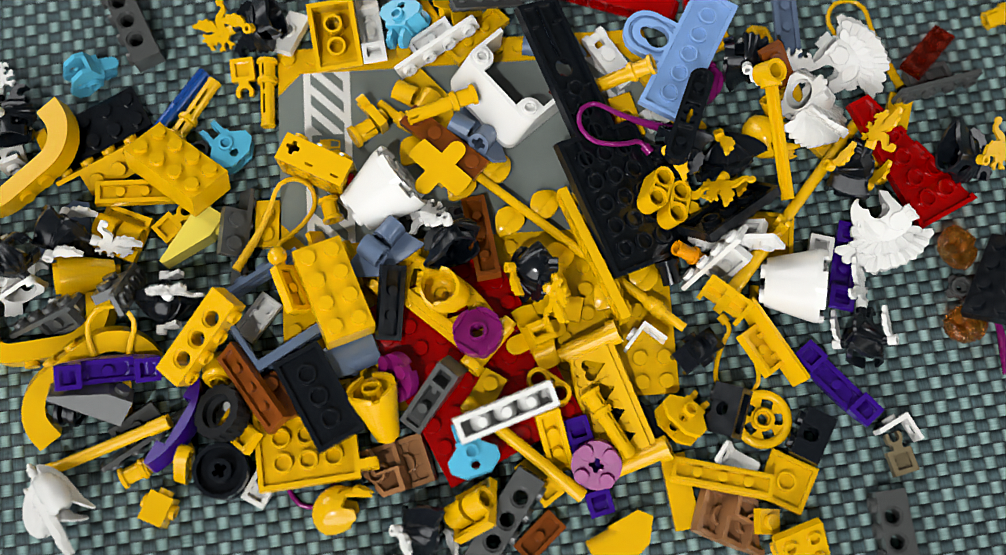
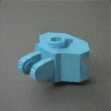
(403, 22)
(89, 73)
(230, 147)
(468, 453)

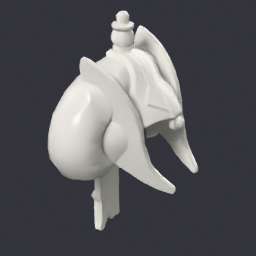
(48, 504)

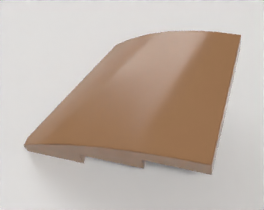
(402, 465)
(727, 520)

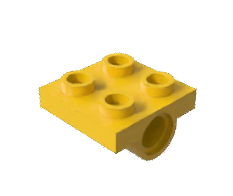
(125, 223)
(473, 511)
(802, 539)

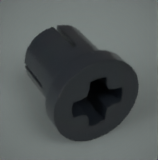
(669, 271)

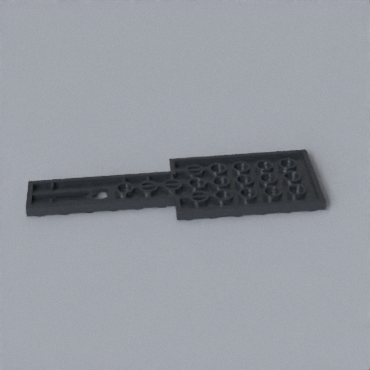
(601, 176)

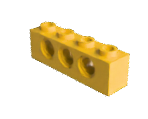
(174, 362)

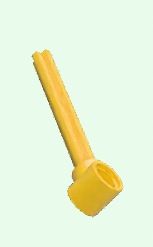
(769, 77)

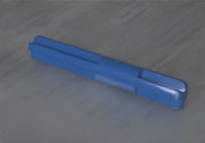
(183, 98)

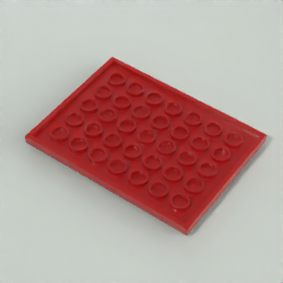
(428, 347)

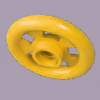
(780, 432)

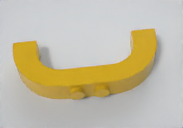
(49, 164)
(36, 352)
(34, 413)

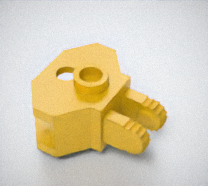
(683, 416)

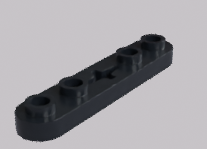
(683, 133)

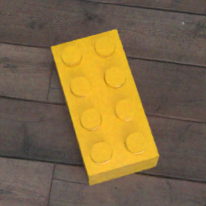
(177, 169)
(333, 292)

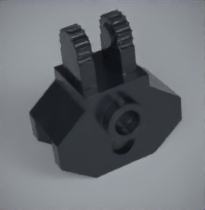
(697, 350)

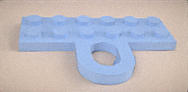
(688, 47)

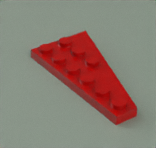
(912, 170)

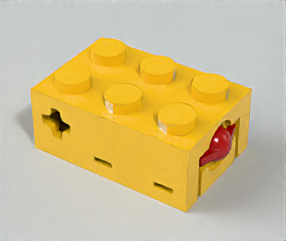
(315, 163)

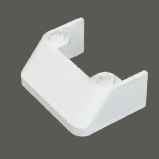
(510, 120)

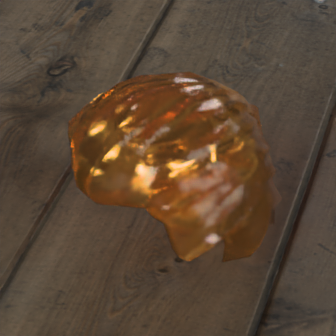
(957, 247)
(963, 329)

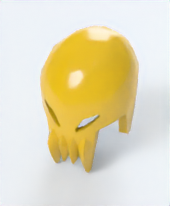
(759, 128)
(442, 290)
(334, 512)

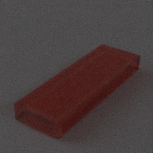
(927, 52)

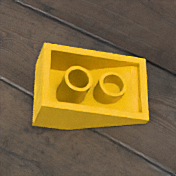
(334, 35)

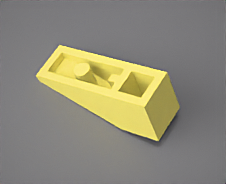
(193, 237)

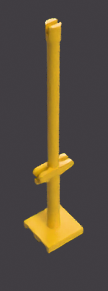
(728, 296)

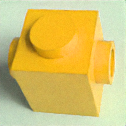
(159, 507)

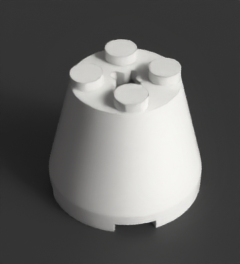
(381, 190)
(796, 284)

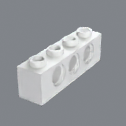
(505, 411)

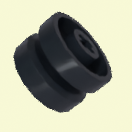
(208, 471)

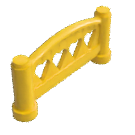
(439, 321)
(601, 348)

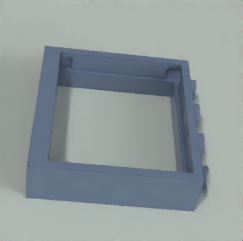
(244, 285)

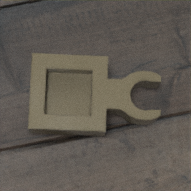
(900, 459)

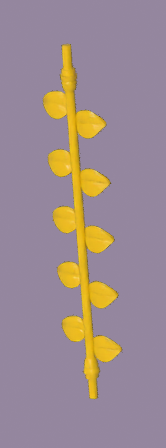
(542, 207)

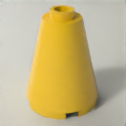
(80, 274)
(377, 405)

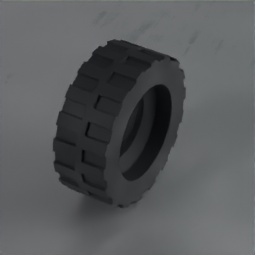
(207, 410)

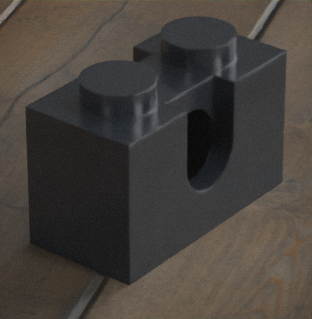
(738, 403)
(821, 427)

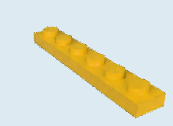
(609, 286)

